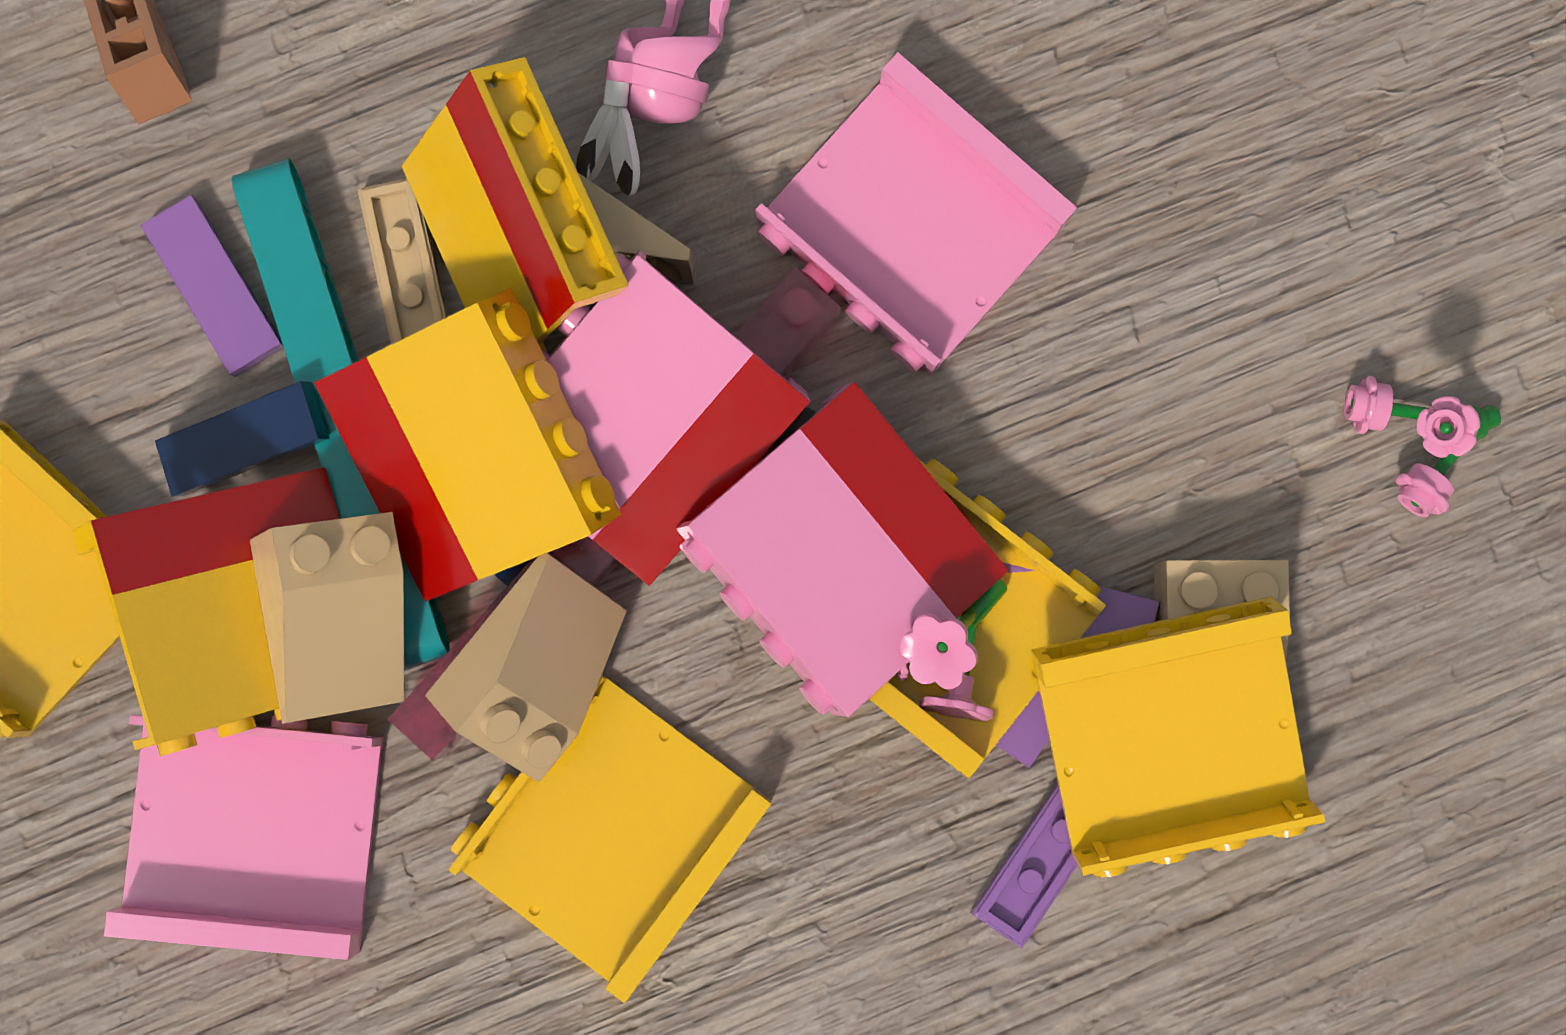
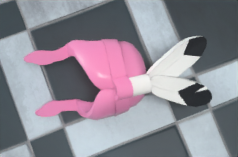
(652, 81)

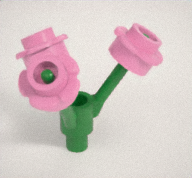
(1447, 431)

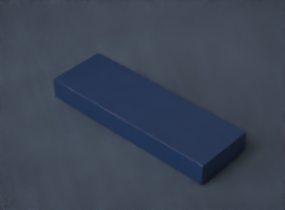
(242, 439)

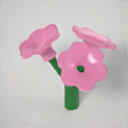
(946, 654)

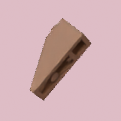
(138, 56)

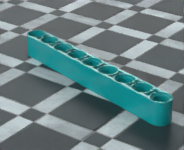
(317, 346)

